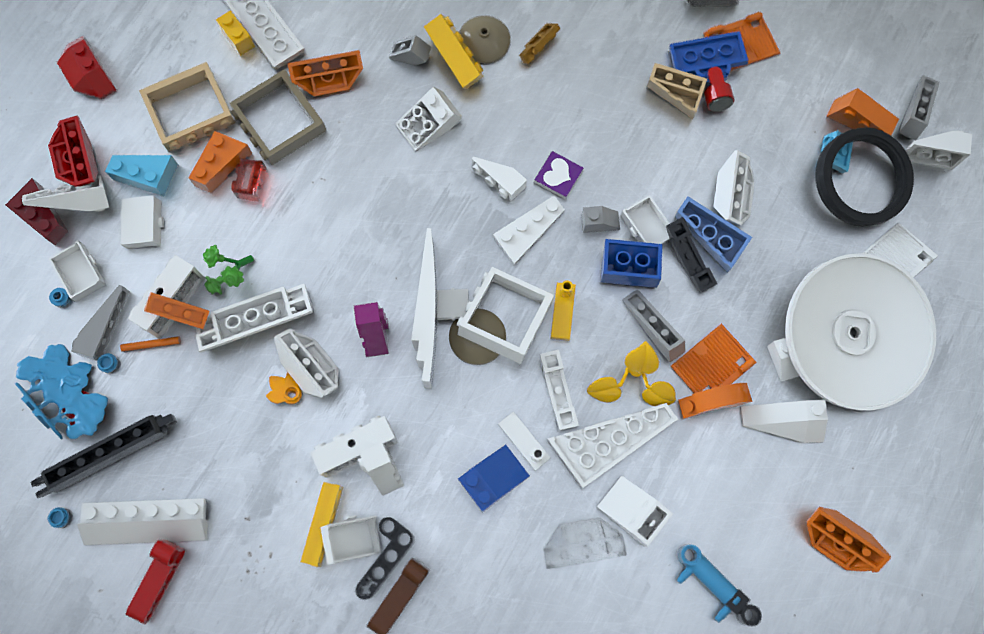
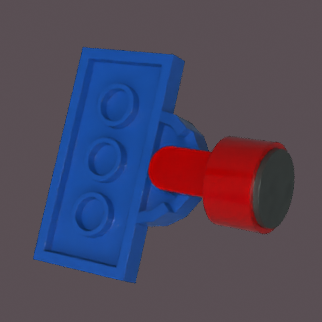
(712, 60)

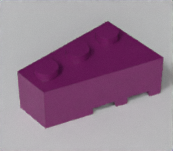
(372, 327)

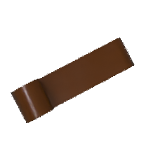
(398, 597)

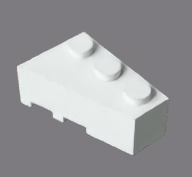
(381, 468)

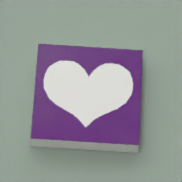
(558, 175)

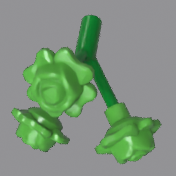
(230, 276)

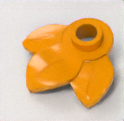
(281, 388)

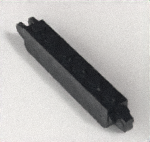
(103, 453)

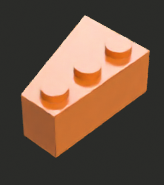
(861, 111)

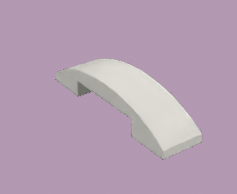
(558, 390)

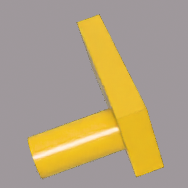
(563, 311)

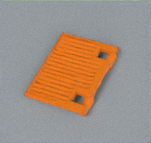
(757, 40)
(713, 361)

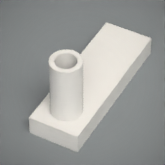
(524, 441)

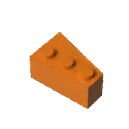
(218, 161)

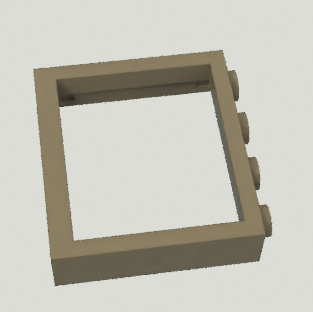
(291, 144)

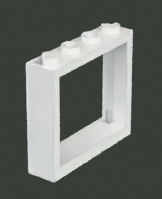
(492, 342)

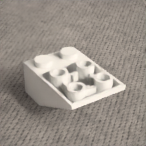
(428, 119)
(635, 511)

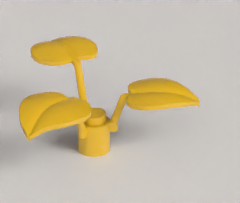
(638, 362)

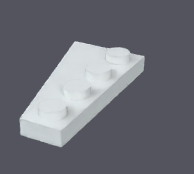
(523, 232)

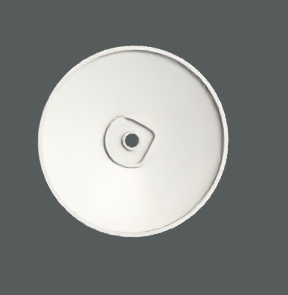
(891, 323)

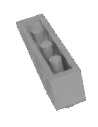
(920, 108)
(655, 325)
(97, 332)

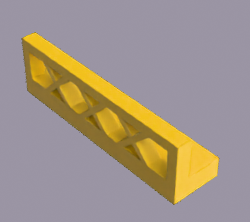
(323, 515)

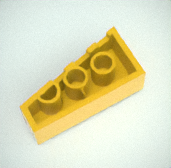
(454, 51)

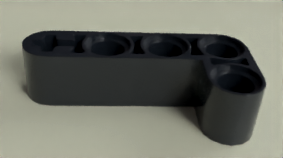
(382, 561)

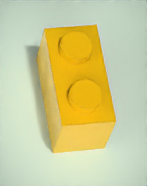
(235, 33)

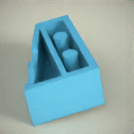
(144, 172)

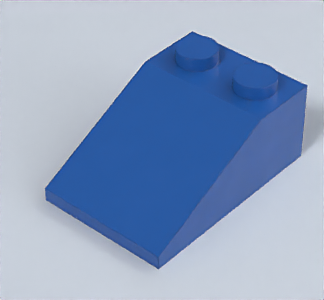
(493, 478)

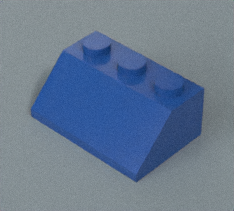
(631, 263)

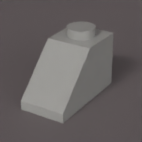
(410, 50)
(599, 219)

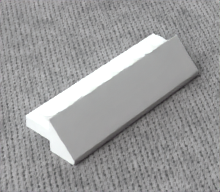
(253, 316)
(143, 521)

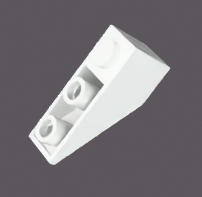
(503, 178)

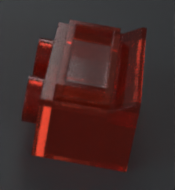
(248, 179)

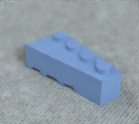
(714, 233)

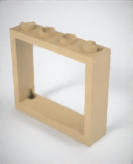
(178, 83)

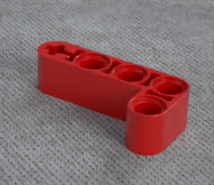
(156, 580)

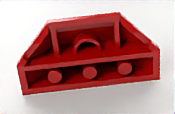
(84, 70)
(72, 153)

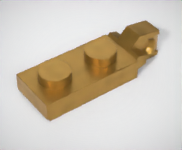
(539, 41)

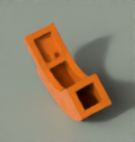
(714, 399)

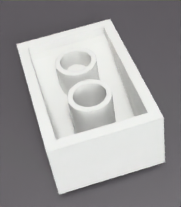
(941, 150)

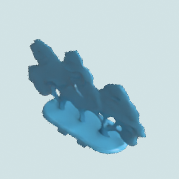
(62, 386)

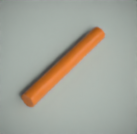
(150, 344)

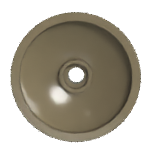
(486, 47)
(469, 351)

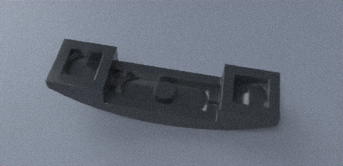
(688, 255)

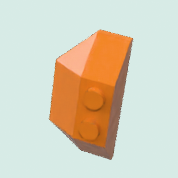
(326, 73)
(845, 541)

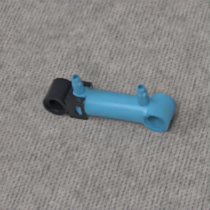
(732, 598)

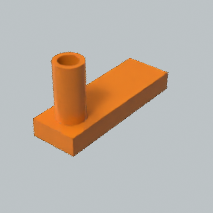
(176, 310)

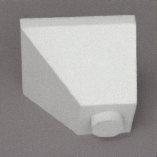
(782, 361)

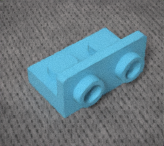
(842, 159)

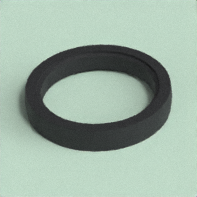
(899, 159)

